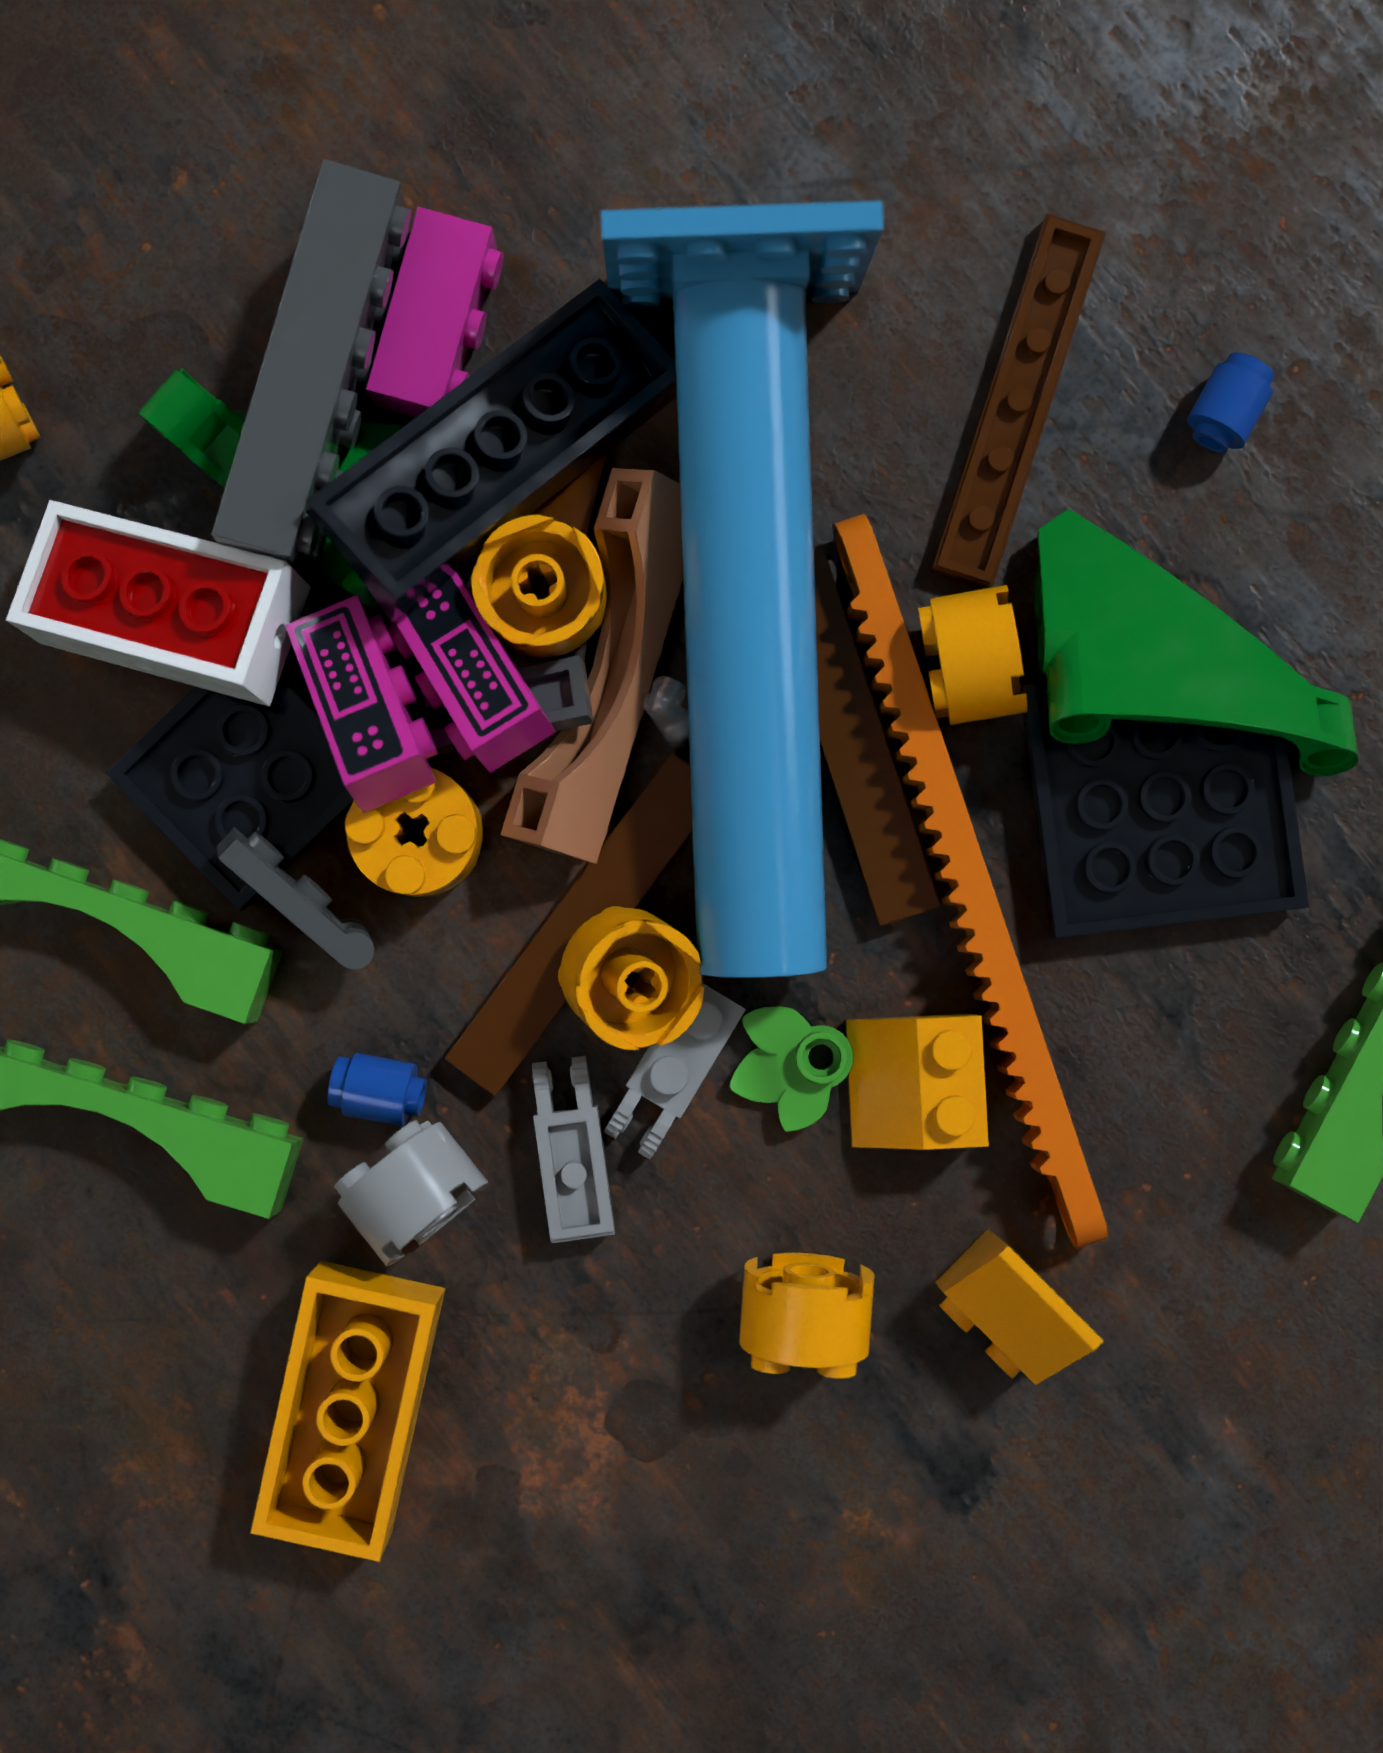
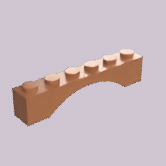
(572, 787)

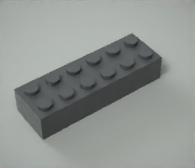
(315, 365)

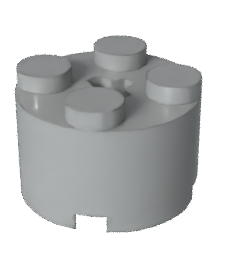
(410, 1189)

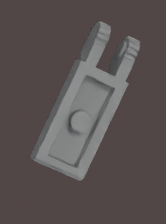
(675, 1070)
(572, 1159)

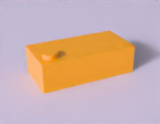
(347, 1410)

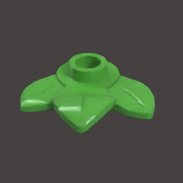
(781, 1065)

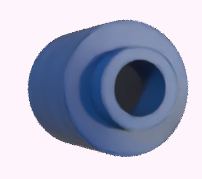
(1231, 403)
(376, 1089)

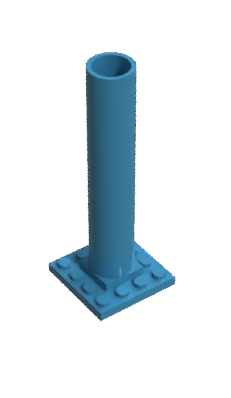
(748, 550)

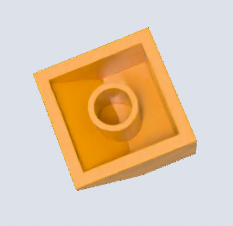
(917, 1082)
(1015, 1310)

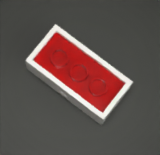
(159, 602)

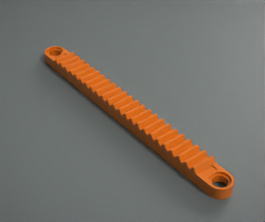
(969, 883)

